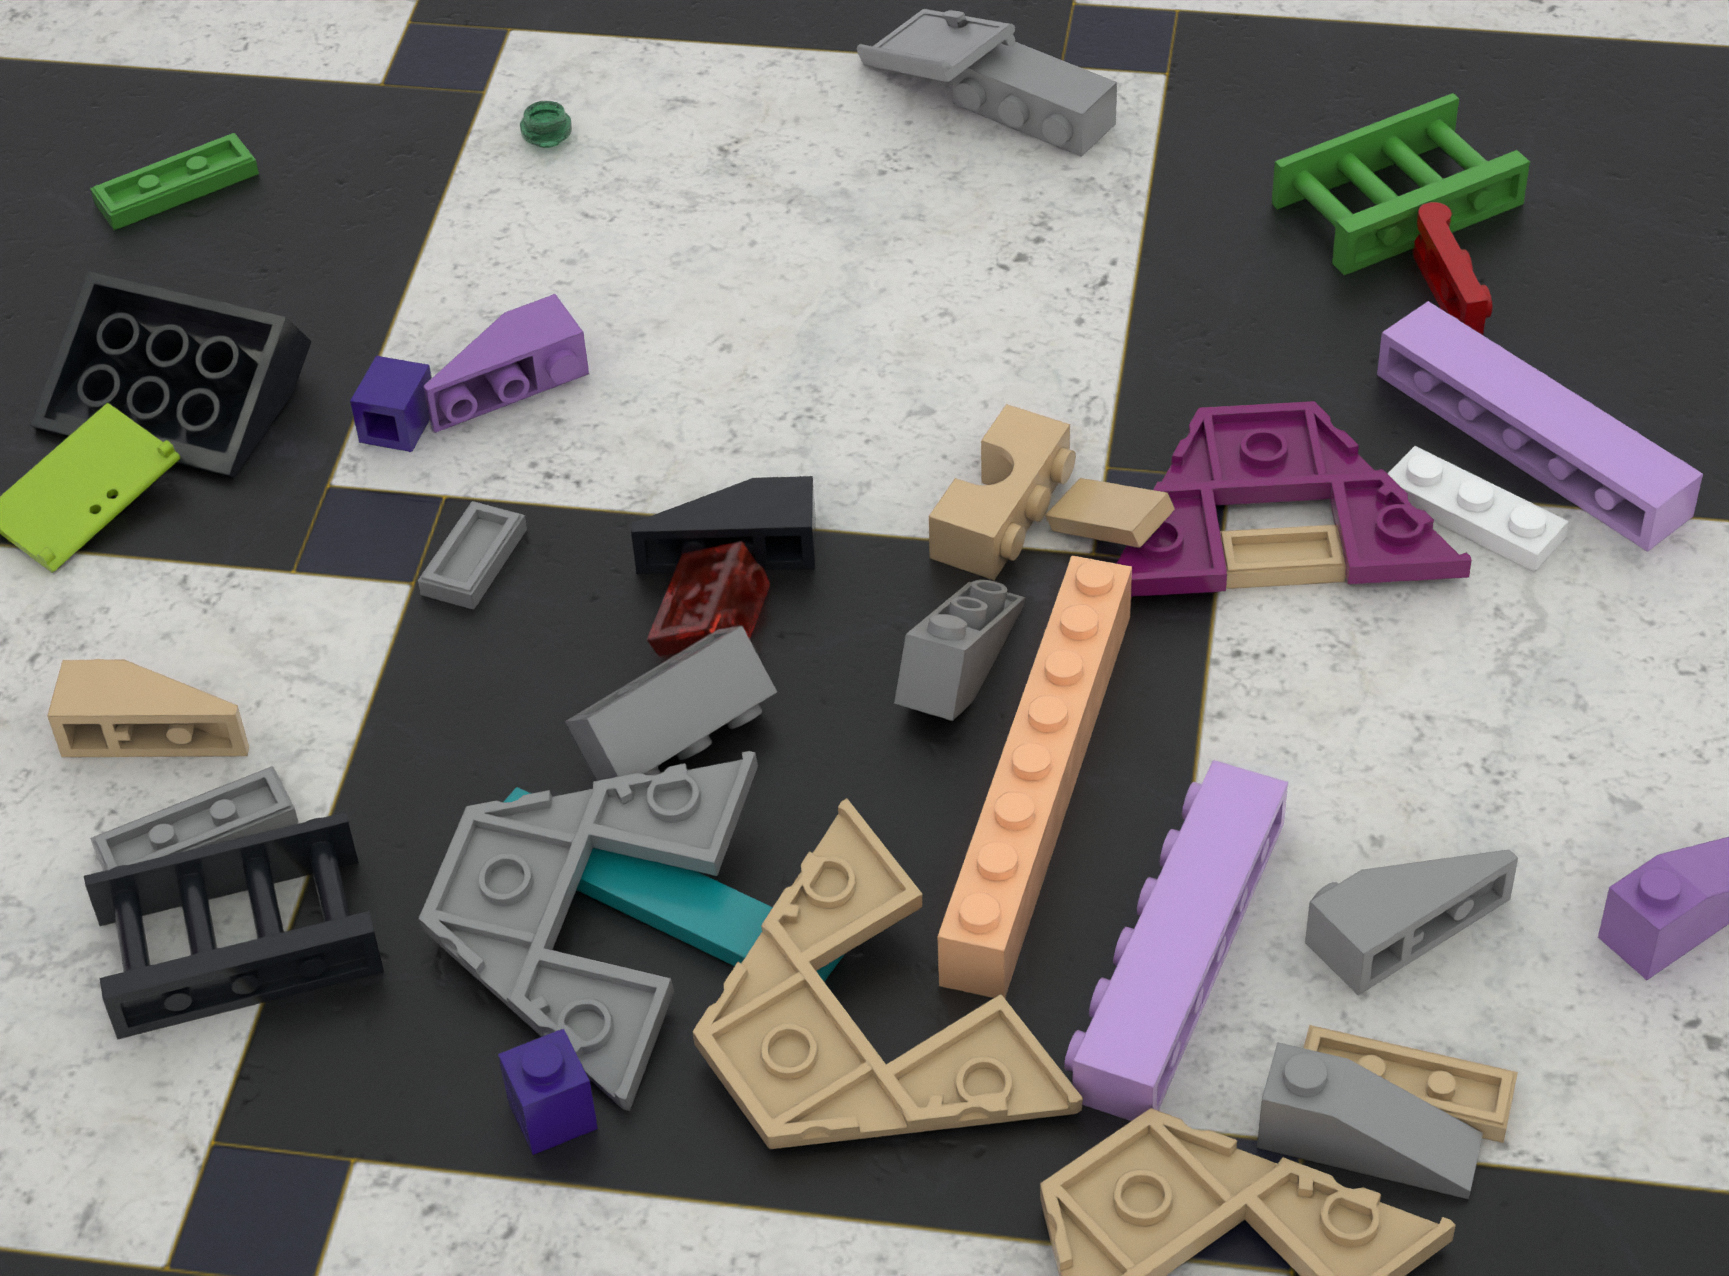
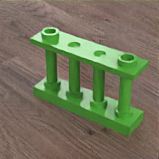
(1391, 225)

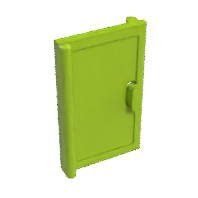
(54, 502)

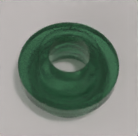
(545, 124)

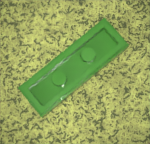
(174, 181)

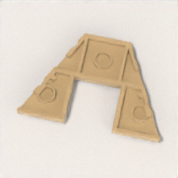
(805, 1064)
(1170, 1190)

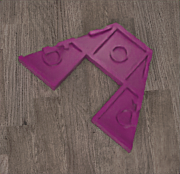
(1282, 457)

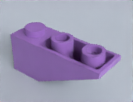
(509, 361)

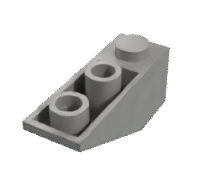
(955, 648)

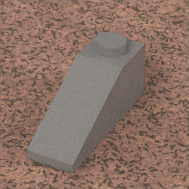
(1403, 911)
(1360, 1122)

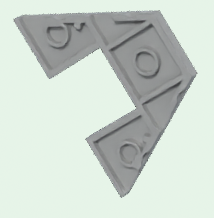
(515, 878)

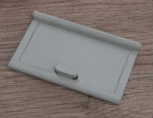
(937, 44)

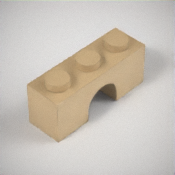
(988, 523)

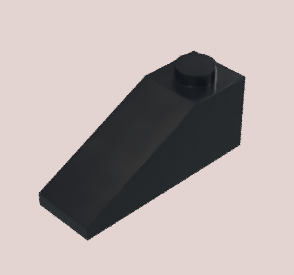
(765, 513)

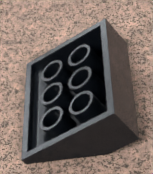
(177, 367)

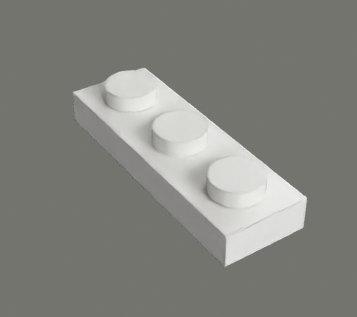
(1479, 509)

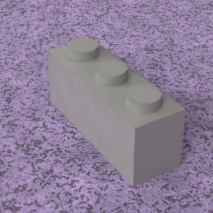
(1039, 96)
(674, 707)

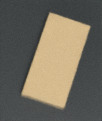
(1110, 512)
(1283, 556)

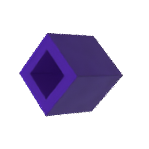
(392, 404)
(548, 1091)

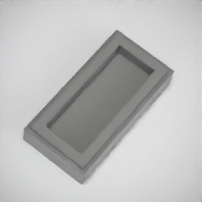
(472, 555)

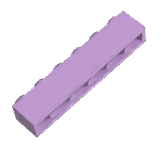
(1539, 425)
(1178, 942)

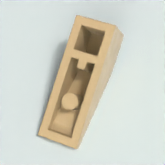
(136, 712)

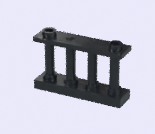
(243, 973)

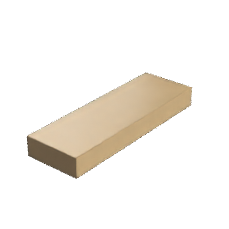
(1459, 1087)

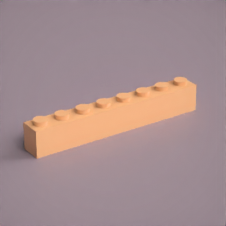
(1034, 780)

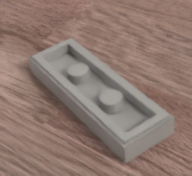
(220, 815)

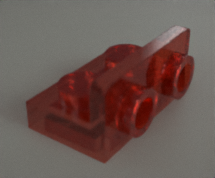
(709, 593)

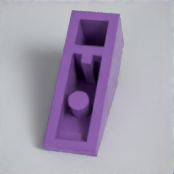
(1668, 906)

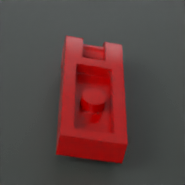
(1449, 268)

